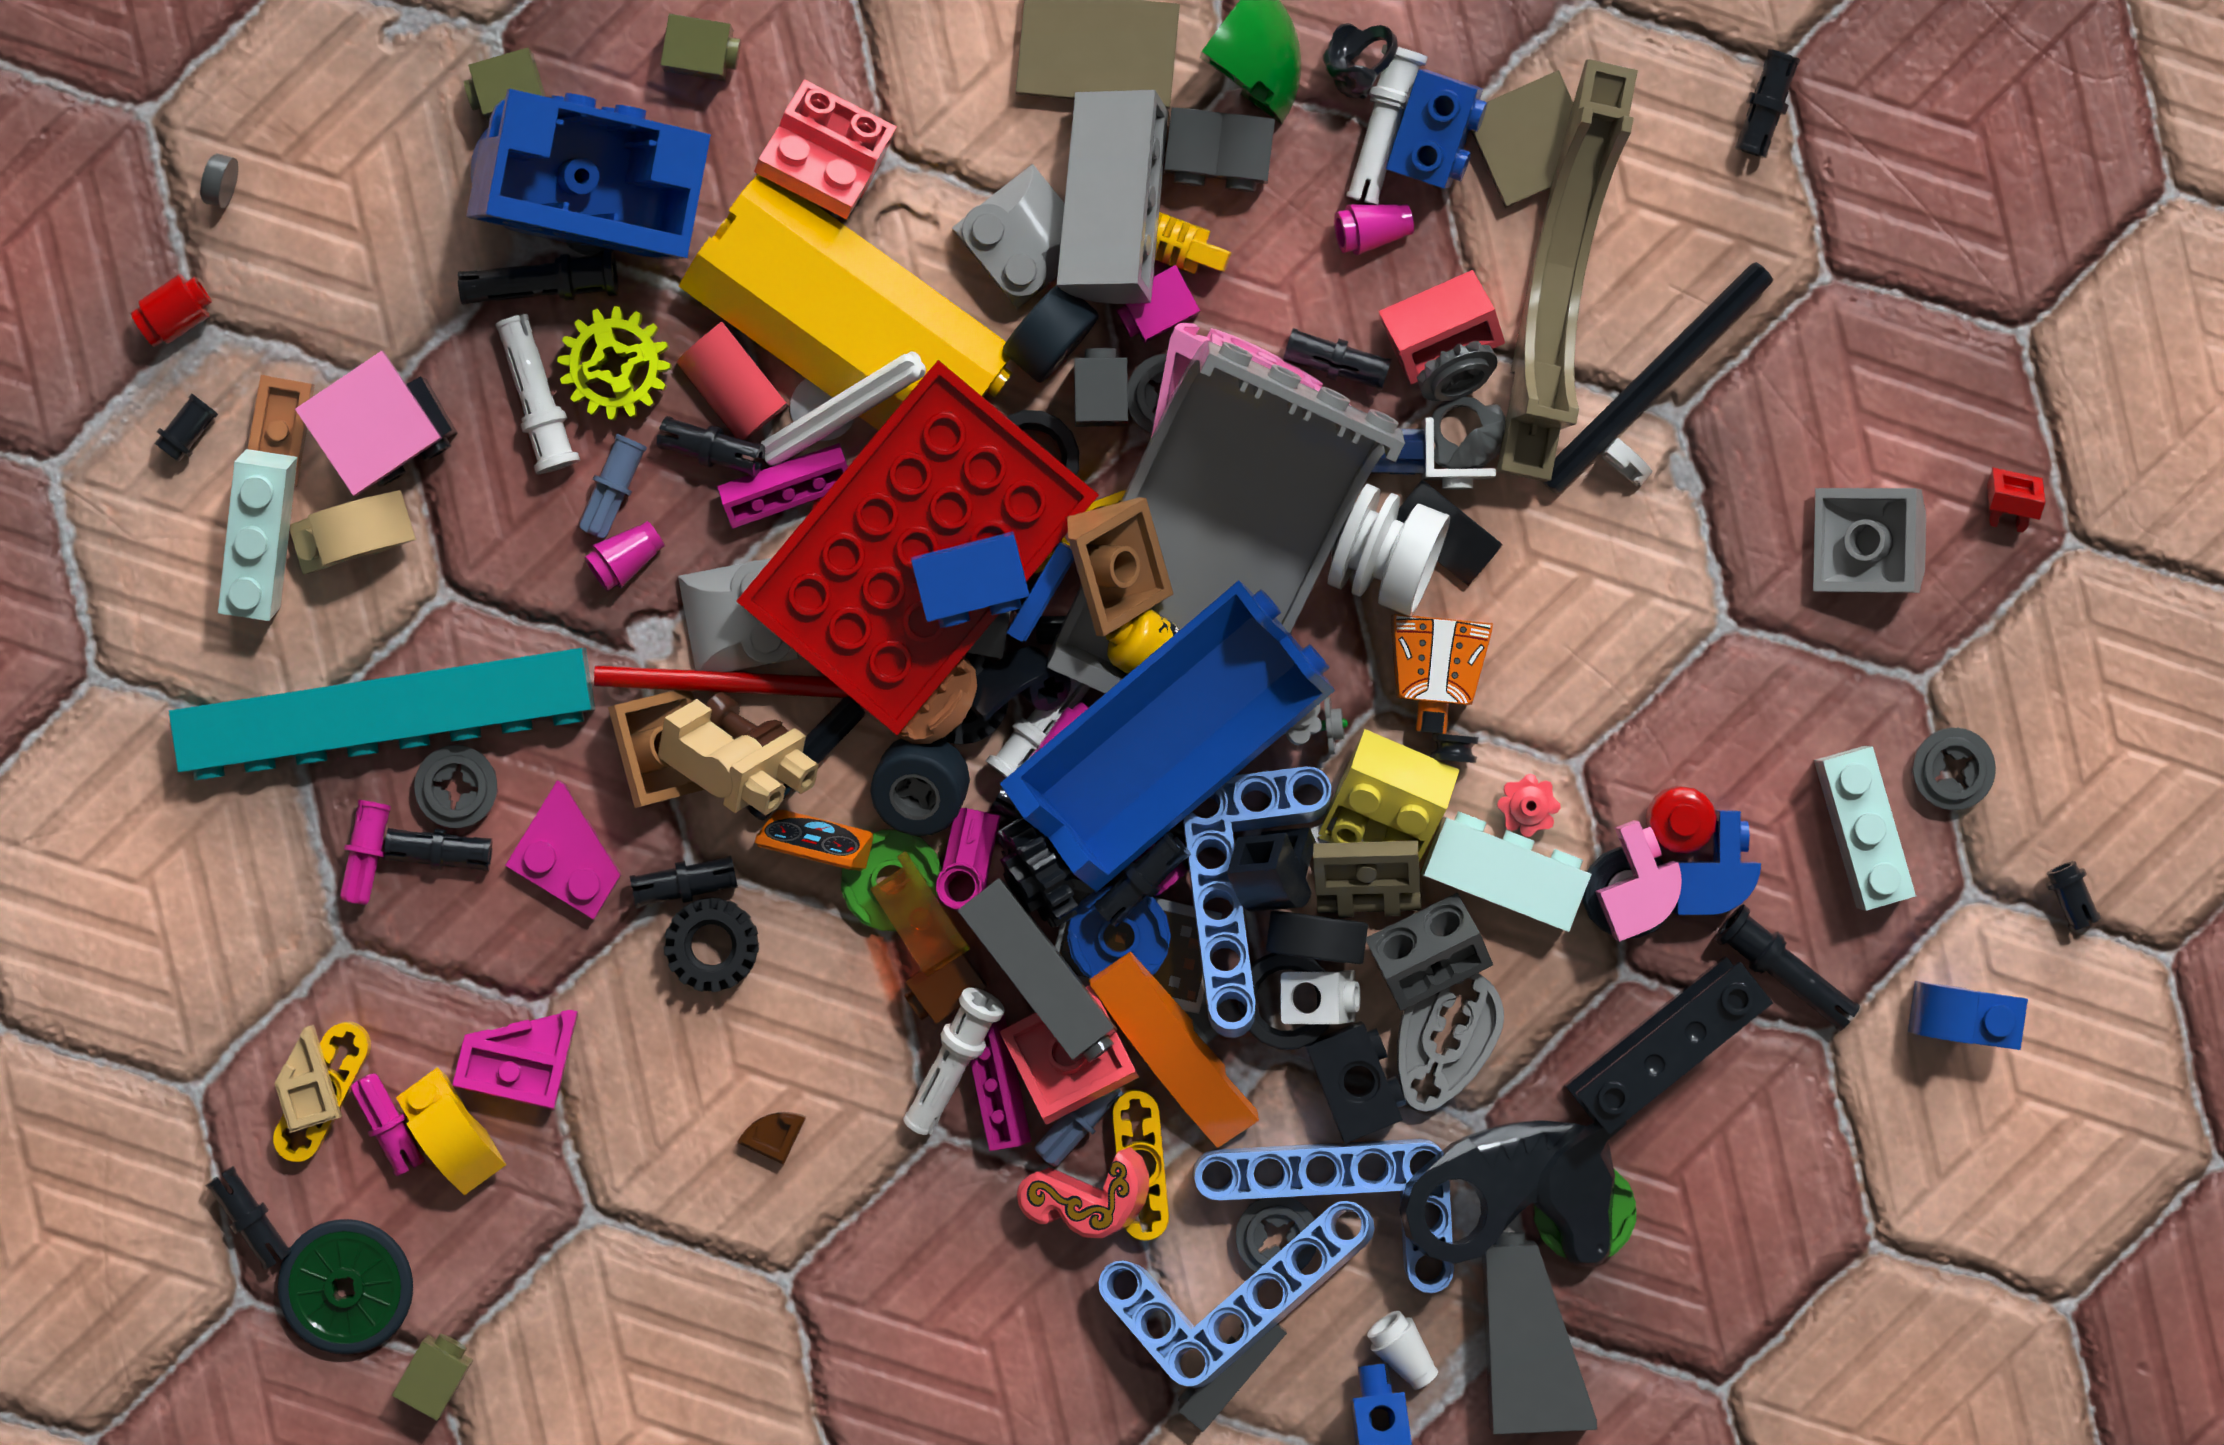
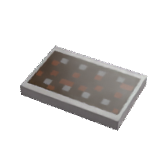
(1182, 967)

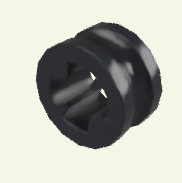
(1454, 747)

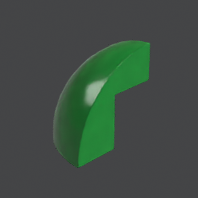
(1260, 54)

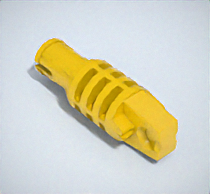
(1187, 246)

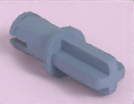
(611, 486)
(1073, 1127)

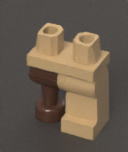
(739, 769)

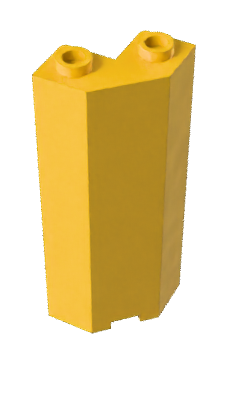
(832, 299)

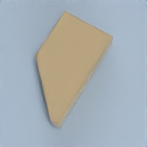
(306, 1085)

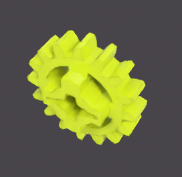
(607, 341)

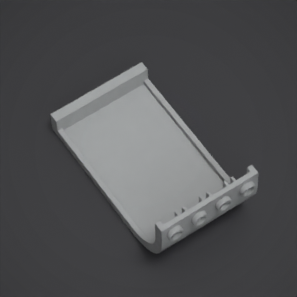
(1241, 487)

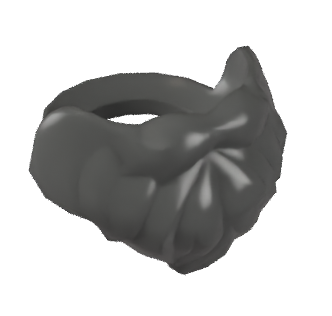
(1479, 446)

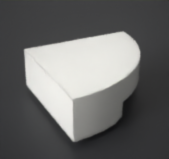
(1626, 462)

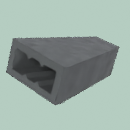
(1039, 971)
(1528, 1352)

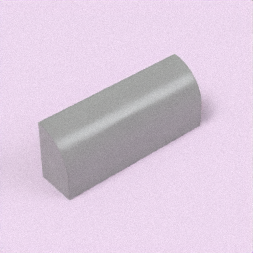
(1113, 196)

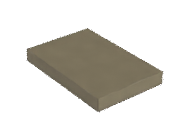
(1097, 47)

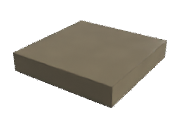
(1525, 137)

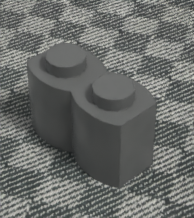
(1219, 147)

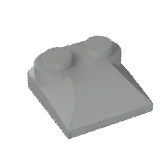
(1017, 235)
(1869, 540)
(720, 629)

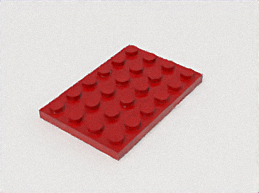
(926, 481)

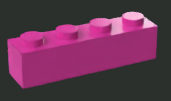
(782, 486)
(1000, 1093)

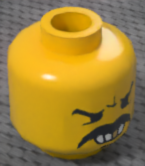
(1138, 639)

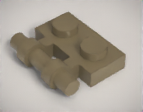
(1367, 877)

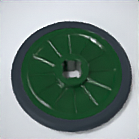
(310, 1287)

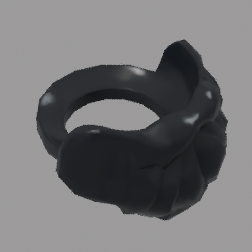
(1346, 45)

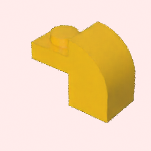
(449, 1132)

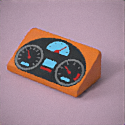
(816, 840)

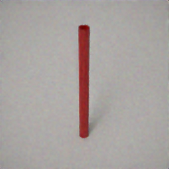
(716, 681)

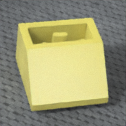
(1389, 795)

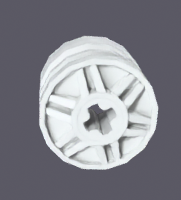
(1388, 550)

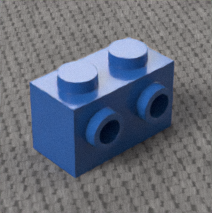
(1436, 129)
(970, 579)

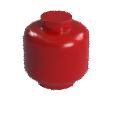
(1681, 819)

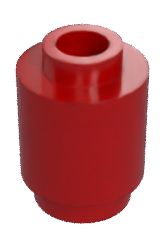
(171, 310)

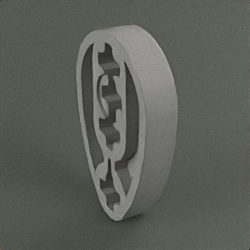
(1455, 1066)

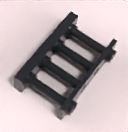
(1668, 1044)

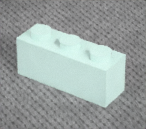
(257, 534)
(1864, 828)
(1507, 871)

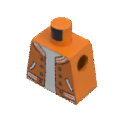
(1437, 664)

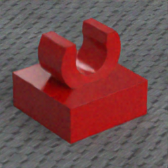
(2015, 495)

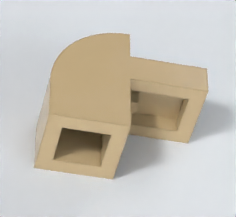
(351, 531)

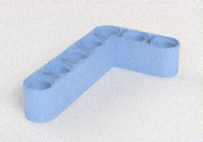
(1214, 883)
(1343, 1181)
(1242, 1302)

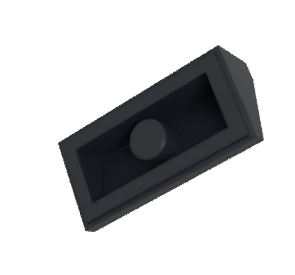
(1466, 545)

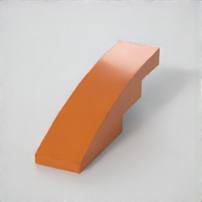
(1173, 1049)

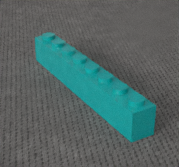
(382, 711)

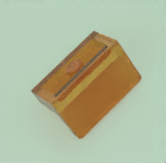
(920, 917)

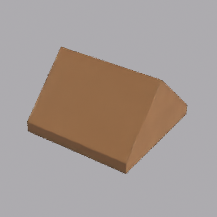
(1118, 562)
(638, 735)

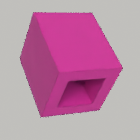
(1169, 306)

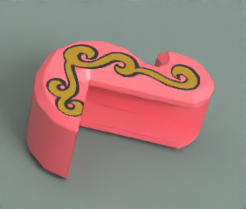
(1083, 1207)

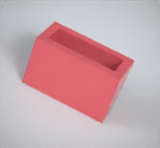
(1439, 321)
(731, 382)

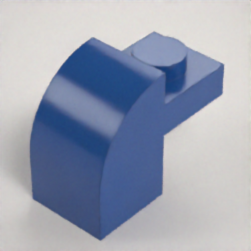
(1725, 881)
(1967, 1015)

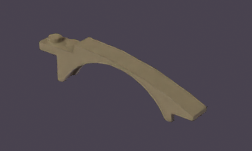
(1544, 353)

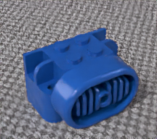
(588, 175)

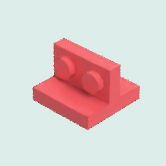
(1056, 1080)

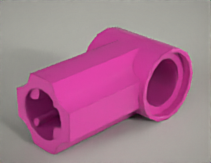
(968, 852)

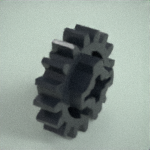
(1037, 873)

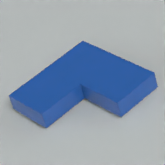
(1041, 592)

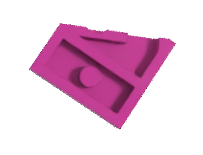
(566, 855)
(518, 1060)

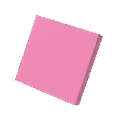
(368, 423)

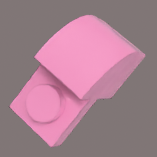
(1649, 894)

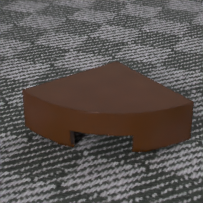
(773, 1135)

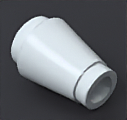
(1401, 1346)

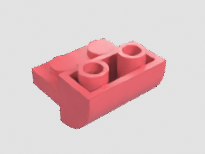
(825, 149)

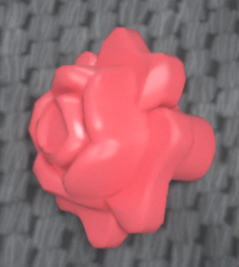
(1528, 805)

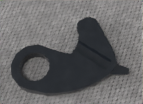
(1515, 1164)

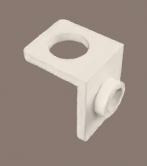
(1450, 477)
(1338, 997)

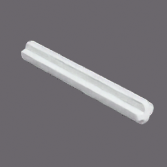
(843, 408)

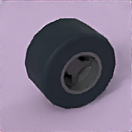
(1050, 333)
(920, 786)

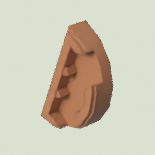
(945, 706)

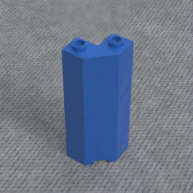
(1169, 735)

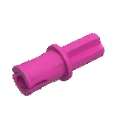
(364, 851)
(386, 1123)

